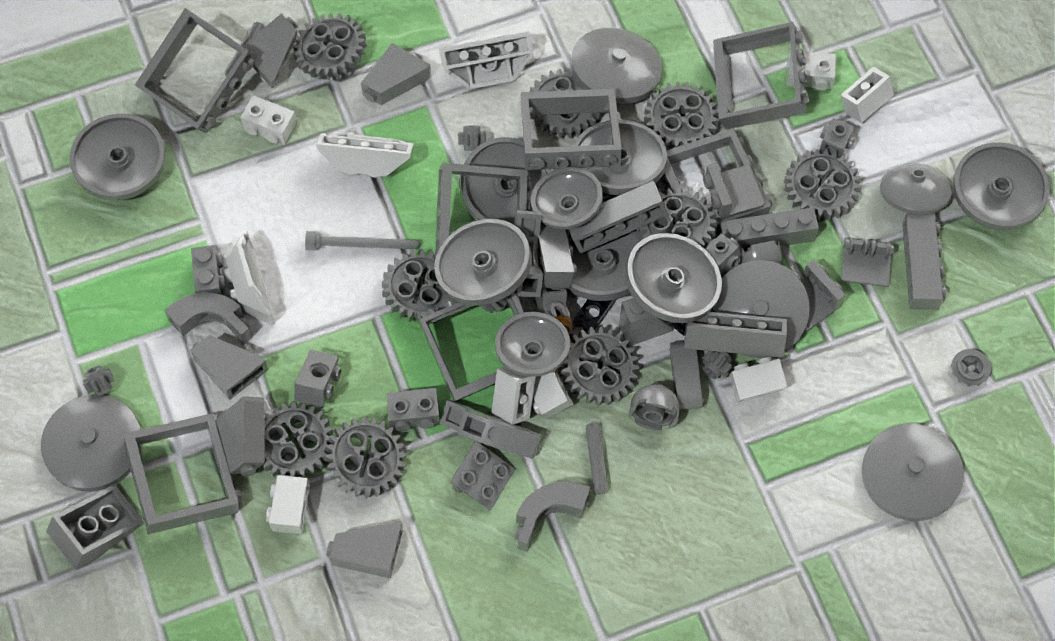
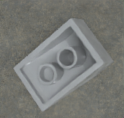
(93, 526)

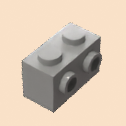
(206, 270)
(413, 409)

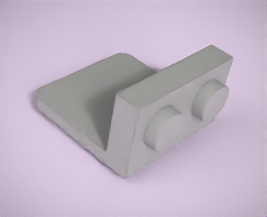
(732, 190)
(822, 292)

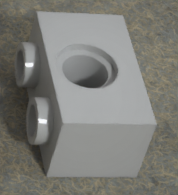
(317, 378)

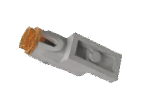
(553, 302)

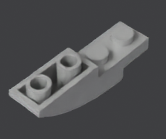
(490, 430)

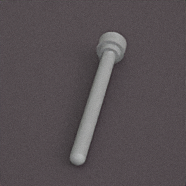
(315, 241)

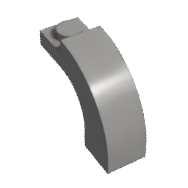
(529, 224)
(208, 307)
(549, 499)

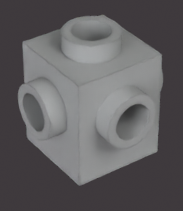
(837, 137)
(725, 253)

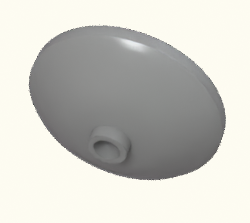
(564, 189)
(916, 189)
(529, 334)

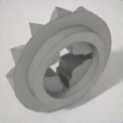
(969, 357)

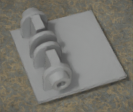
(866, 262)
(482, 475)

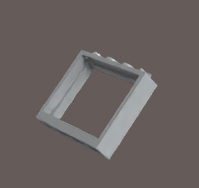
(752, 40)
(168, 51)
(570, 103)
(706, 145)
(444, 191)
(453, 307)
(190, 515)

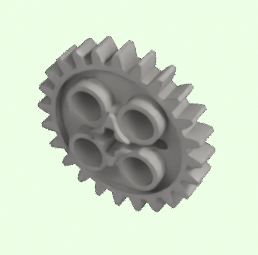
(329, 46)
(679, 99)
(556, 122)
(840, 196)
(698, 231)
(399, 280)
(593, 386)
(314, 430)
(344, 451)

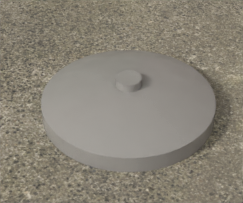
(616, 61)
(117, 156)
(641, 156)
(1001, 186)
(496, 196)
(483, 262)
(602, 268)
(673, 278)
(766, 291)
(86, 442)
(912, 472)

